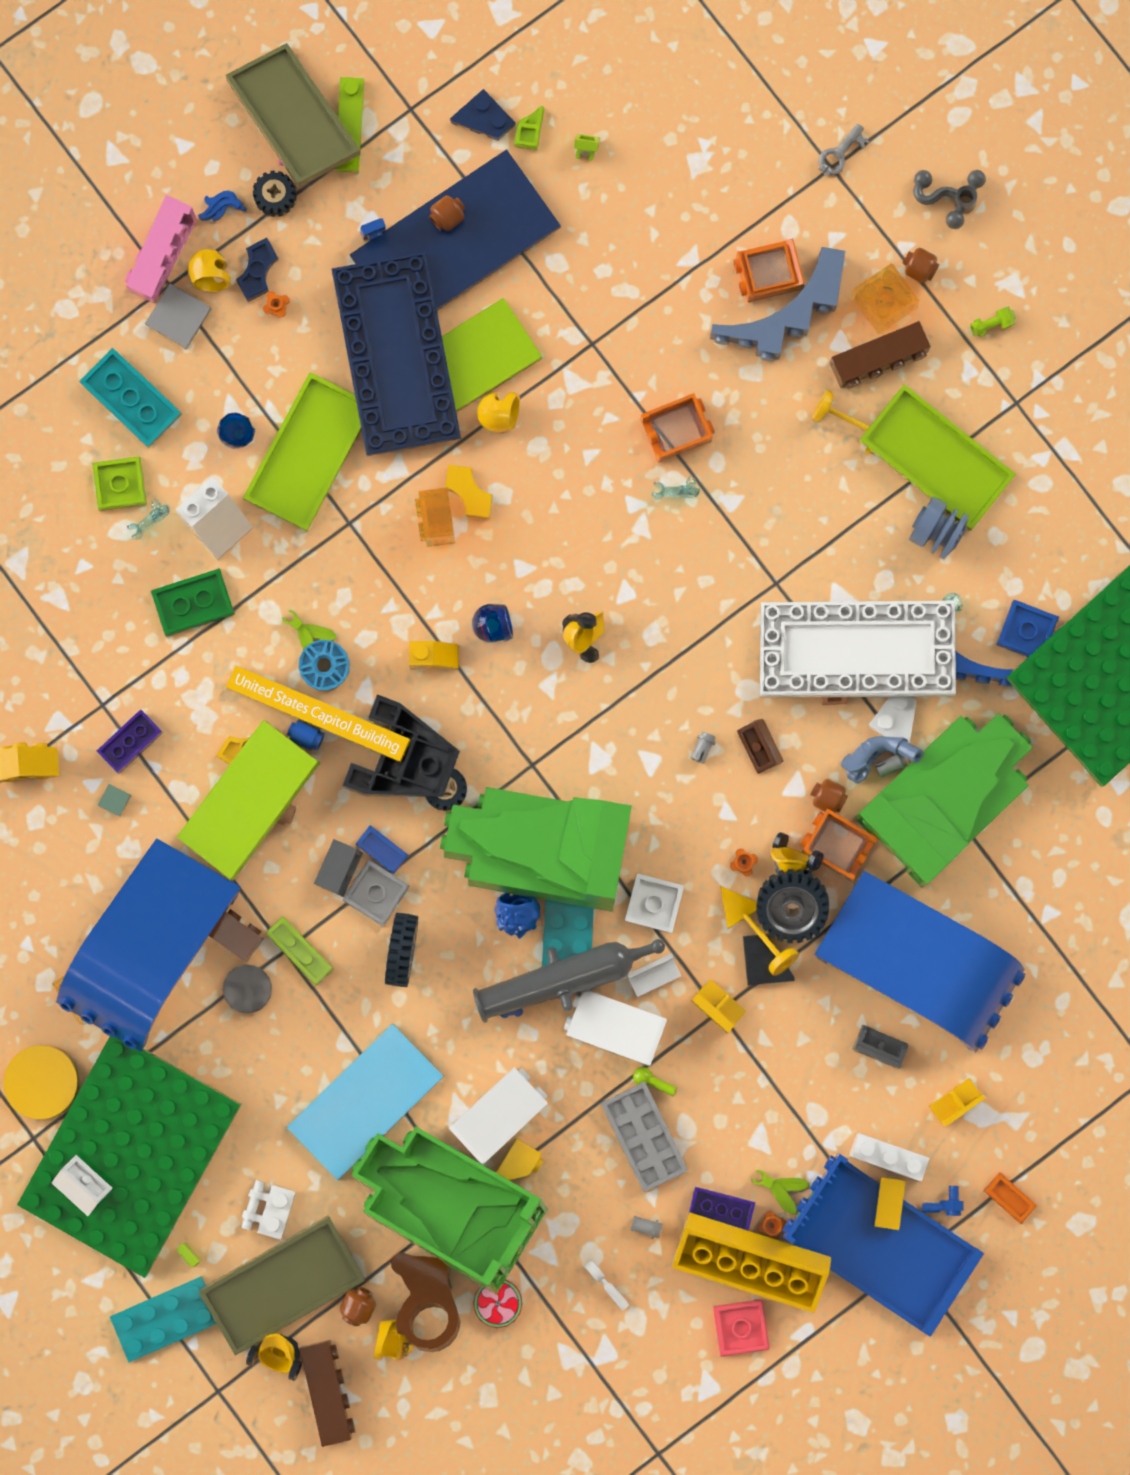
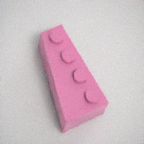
(161, 249)

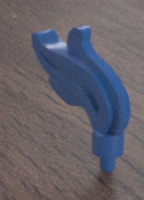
(218, 205)

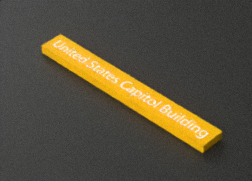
(318, 713)

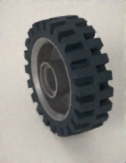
(788, 922)
(401, 949)

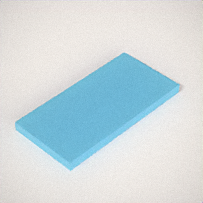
(364, 1101)

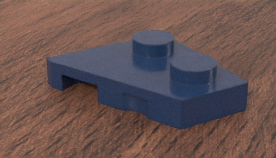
(484, 116)

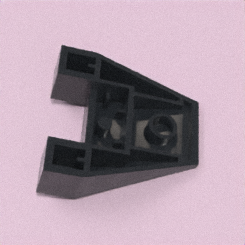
(424, 767)

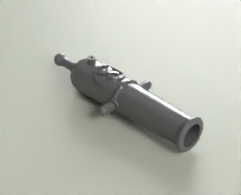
(562, 978)

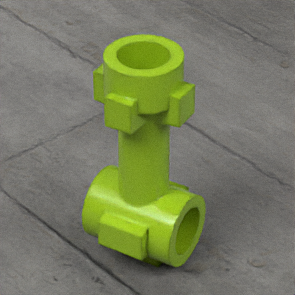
(1005, 318)

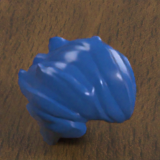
(516, 914)

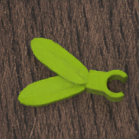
(307, 631)
(780, 1186)

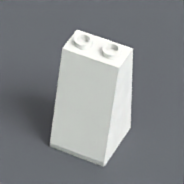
(214, 518)
(615, 1027)
(499, 1115)

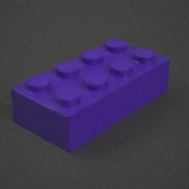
(129, 741)
(722, 1208)

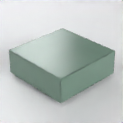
(114, 800)

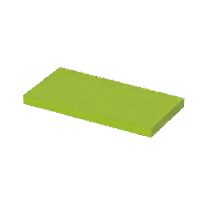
(486, 353)
(306, 453)
(936, 456)
(248, 800)

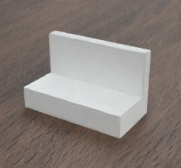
(654, 975)
(81, 1185)

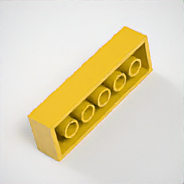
(751, 1262)

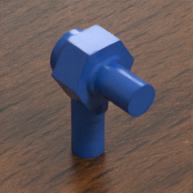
(952, 1206)

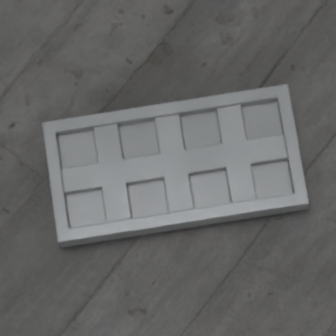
(644, 1137)

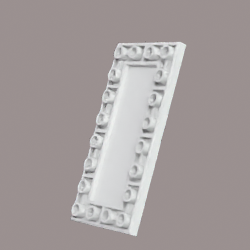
(857, 649)

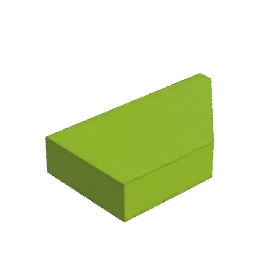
(529, 130)

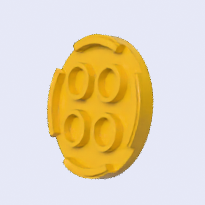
(40, 1082)

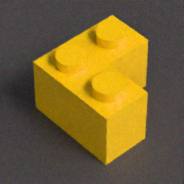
(27, 762)

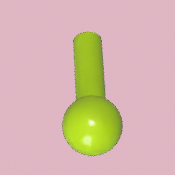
(643, 1074)

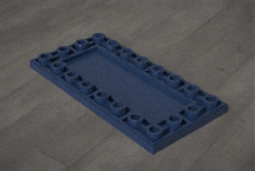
(499, 224)
(396, 353)

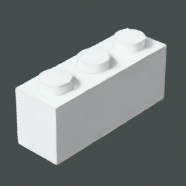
(889, 1157)

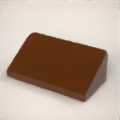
(760, 745)

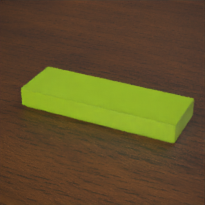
(299, 951)

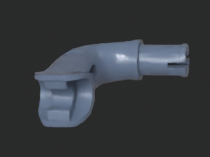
(863, 757)

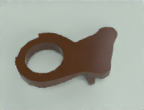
(428, 1287)

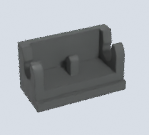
(338, 868)
(880, 1047)

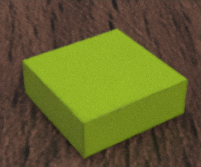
(188, 1254)

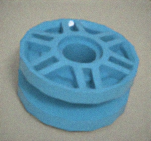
(313, 654)

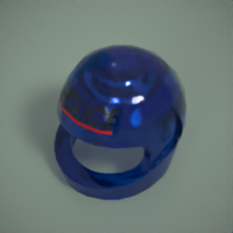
(492, 623)

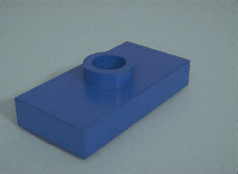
(373, 229)

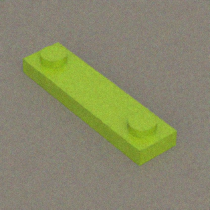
(350, 115)

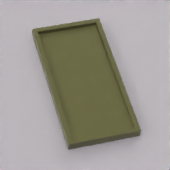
(292, 115)
(281, 1285)

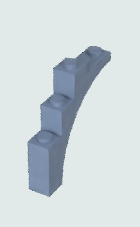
(768, 333)

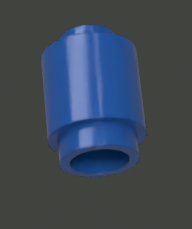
(305, 735)

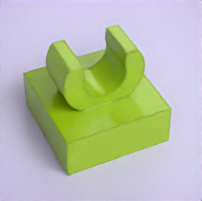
(586, 143)

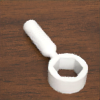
(598, 1275)

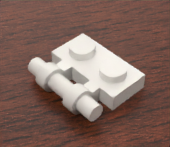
(275, 1212)

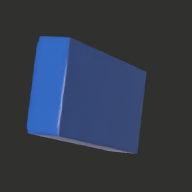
(381, 849)

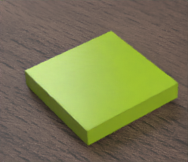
(119, 483)

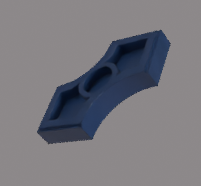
(260, 260)

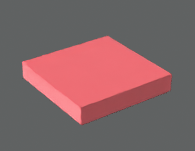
(741, 1327)

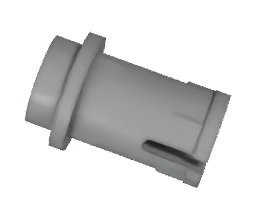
(703, 747)
(890, 765)
(646, 1227)

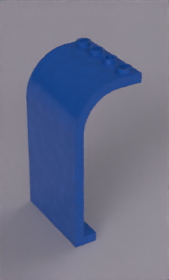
(145, 943)
(922, 960)
(904, 1269)

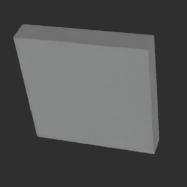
(178, 316)
(376, 893)

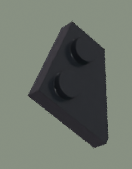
(757, 962)

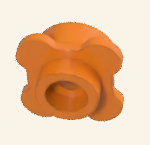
(280, 310)
(750, 860)
(779, 1223)

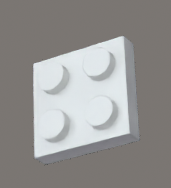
(654, 903)

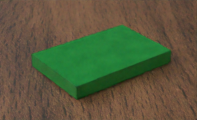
(192, 602)

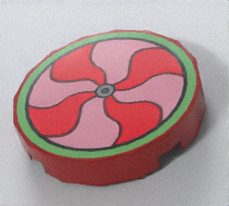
(498, 1309)

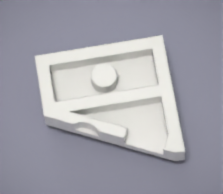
(895, 718)

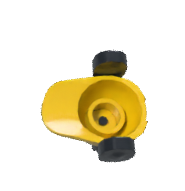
(581, 632)
(789, 858)
(277, 1354)

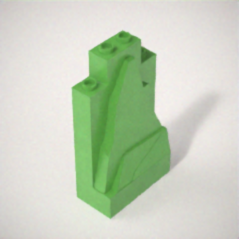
(948, 795)
(541, 846)
(449, 1205)

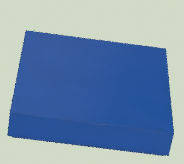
(1026, 628)

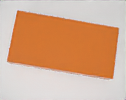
(1010, 1198)

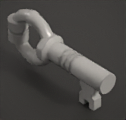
(854, 135)

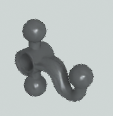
(954, 219)

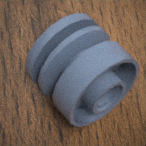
(938, 527)

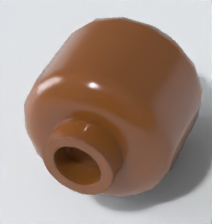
(447, 213)
(920, 265)
(829, 795)
(357, 1306)

